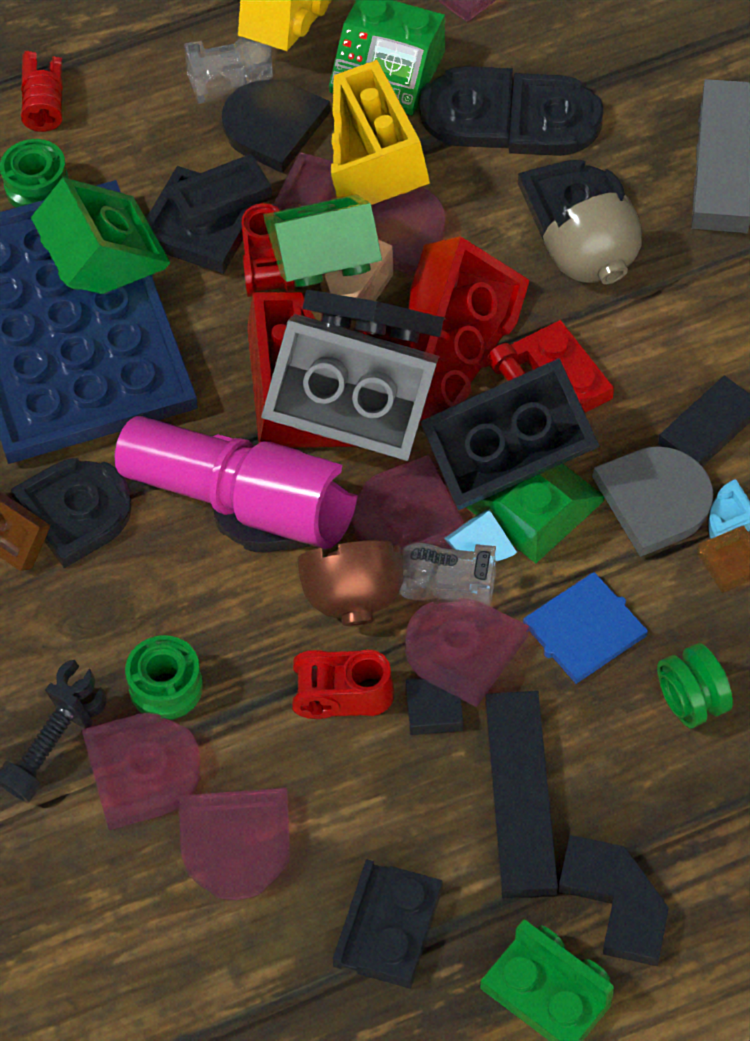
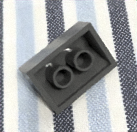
(349, 386)

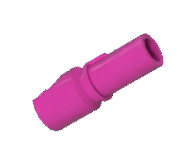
(262, 484)

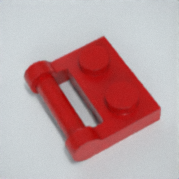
(546, 346)

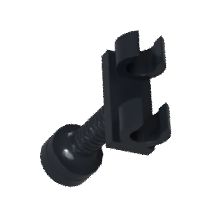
(20, 777)

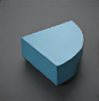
(729, 510)
(483, 531)

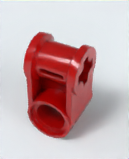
(259, 258)
(338, 684)

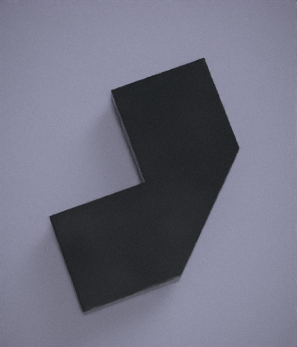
(611, 875)

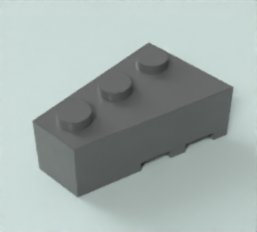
(723, 158)

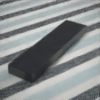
(520, 795)

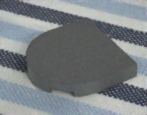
(656, 496)

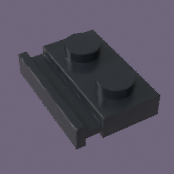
(388, 924)

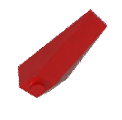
(478, 305)

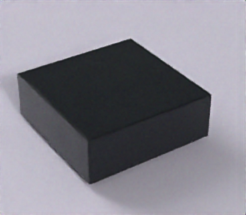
(432, 708)

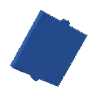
(585, 627)

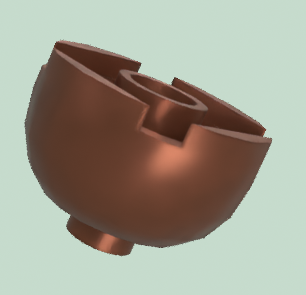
(352, 580)

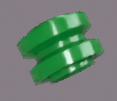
(31, 170)
(164, 656)
(695, 685)

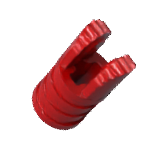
(41, 93)

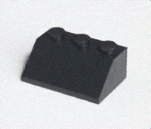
(509, 434)

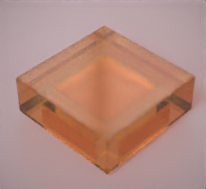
(727, 558)

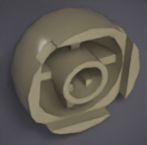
(596, 240)

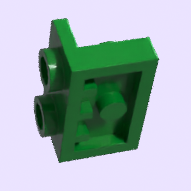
(549, 985)

